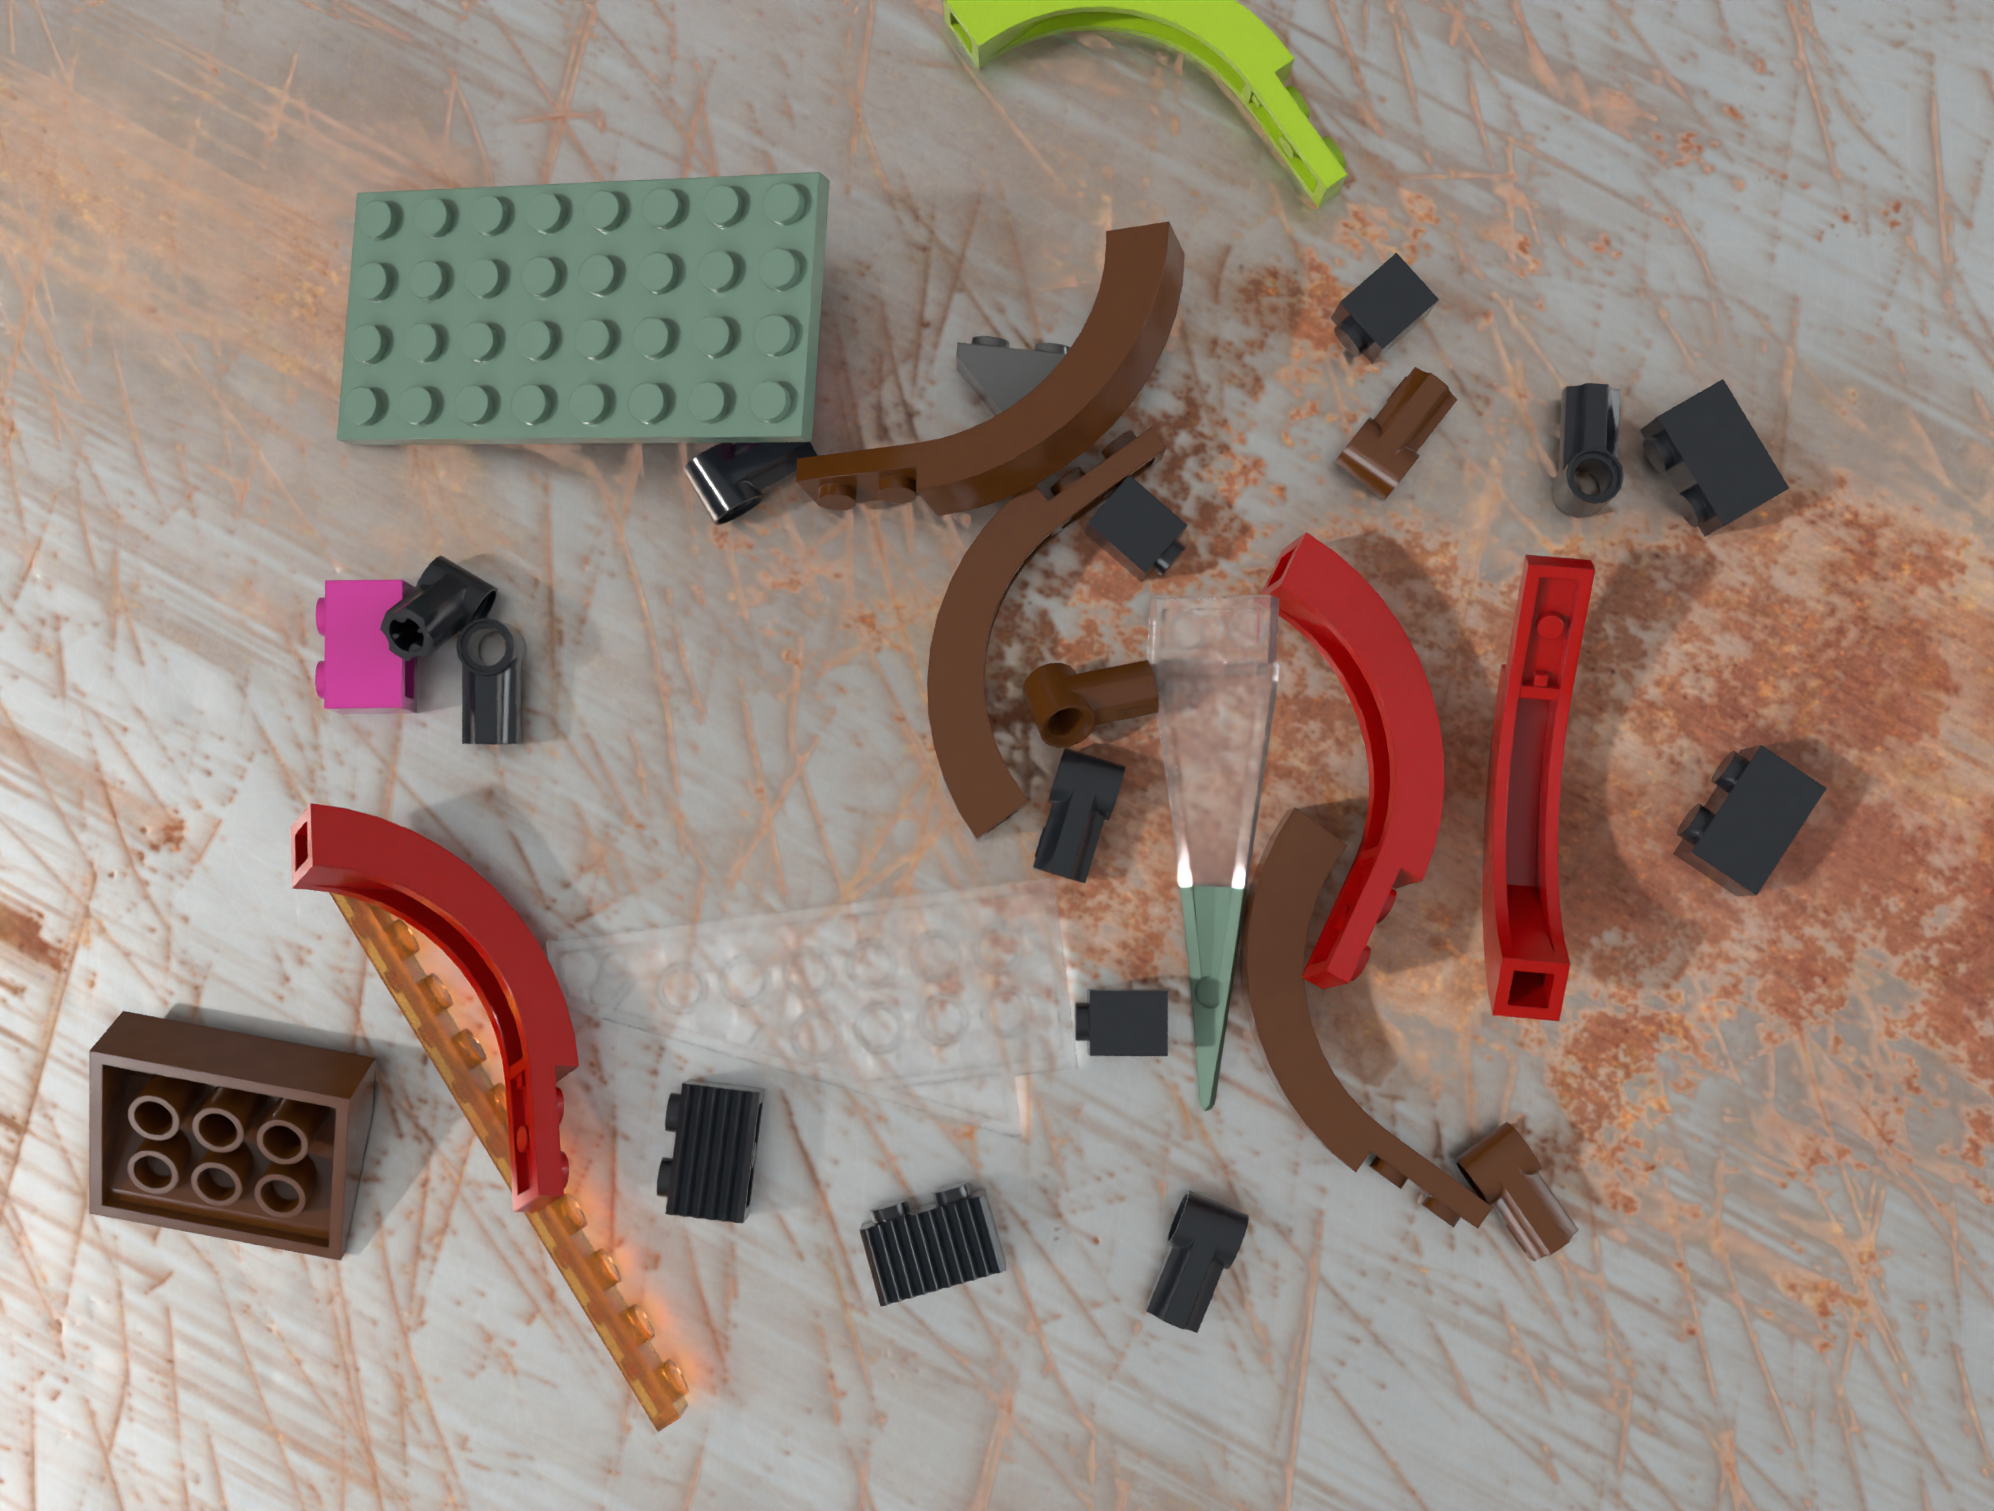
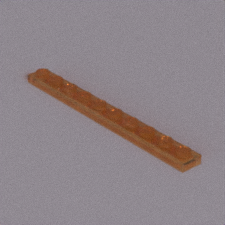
(560, 1225)

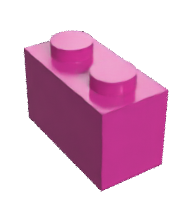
(357, 666)

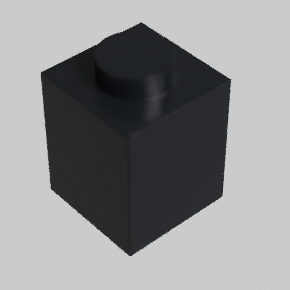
(1382, 309)
(1137, 530)
(1123, 1022)

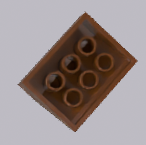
(227, 1133)

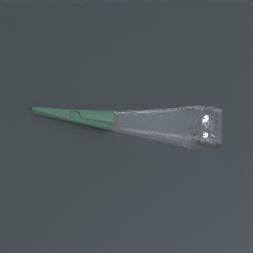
(1214, 726)

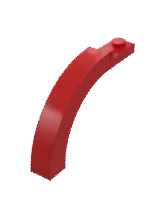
(1400, 734)
(1520, 876)
(487, 941)

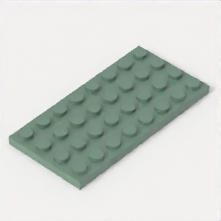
(586, 312)

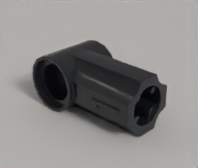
(1589, 445)
(736, 475)
(436, 609)
(491, 692)
(1080, 801)
(1201, 1245)

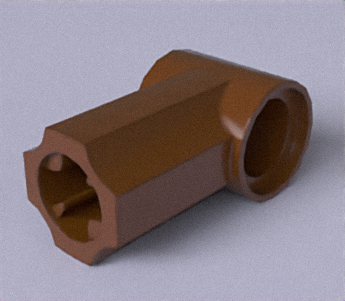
(1388, 444)
(1072, 703)
(1508, 1178)

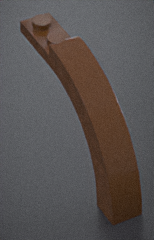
(1051, 422)
(958, 650)
(1279, 1018)

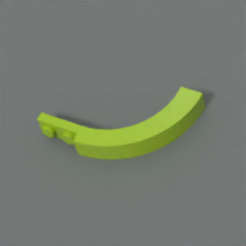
(1213, 32)

